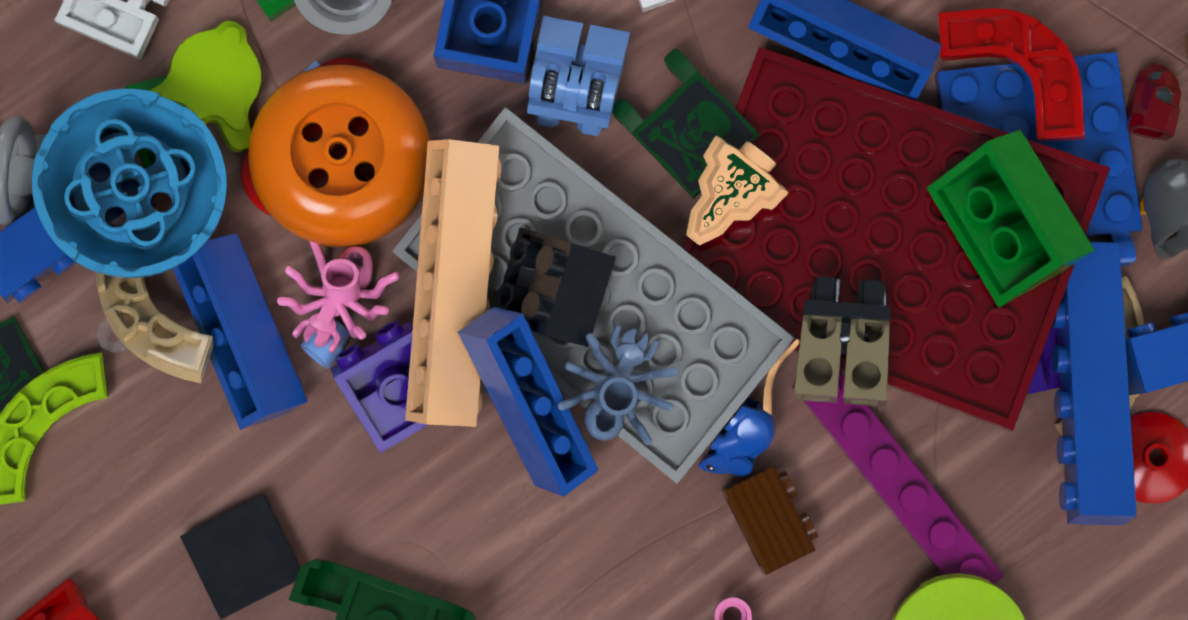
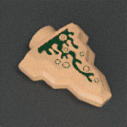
(732, 188)

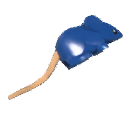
(747, 431)

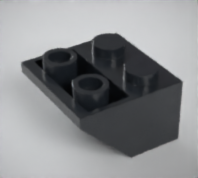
(555, 285)

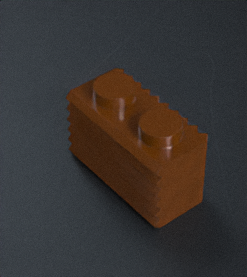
(770, 520)

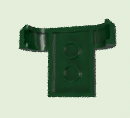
(367, 597)

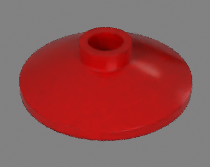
(1170, 436)

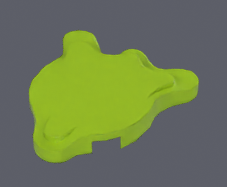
(216, 80)

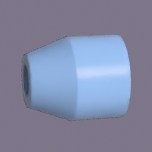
(322, 354)

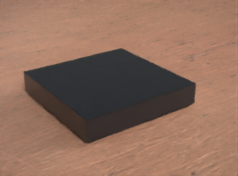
(242, 556)

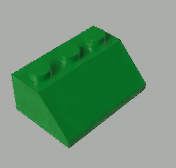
(1009, 217)

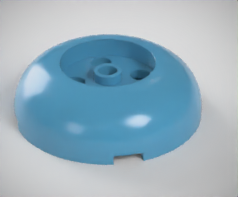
(111, 131)

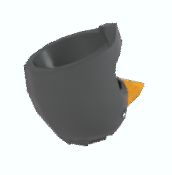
(1167, 207)

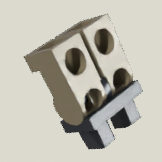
(844, 329)

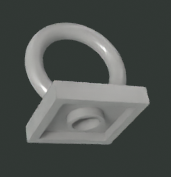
(17, 157)

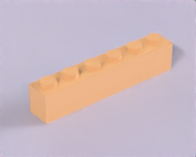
(451, 280)

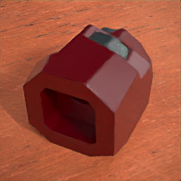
(1153, 103)

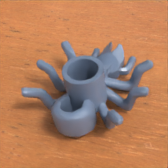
(616, 393)

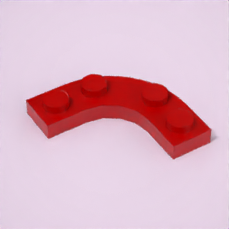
(1030, 46)

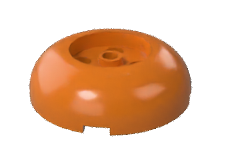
(344, 209)

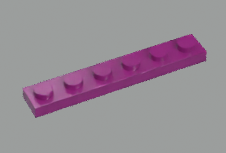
(903, 488)

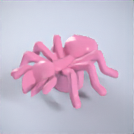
(343, 286)

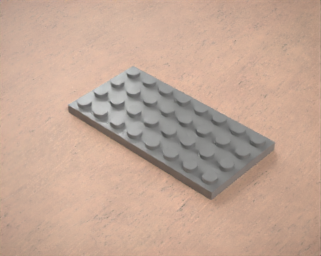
(654, 286)

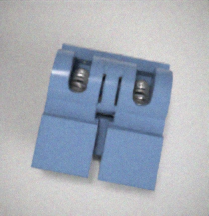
(576, 79)

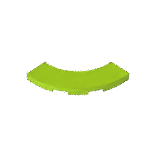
(37, 408)

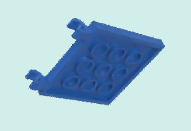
(1006, 100)

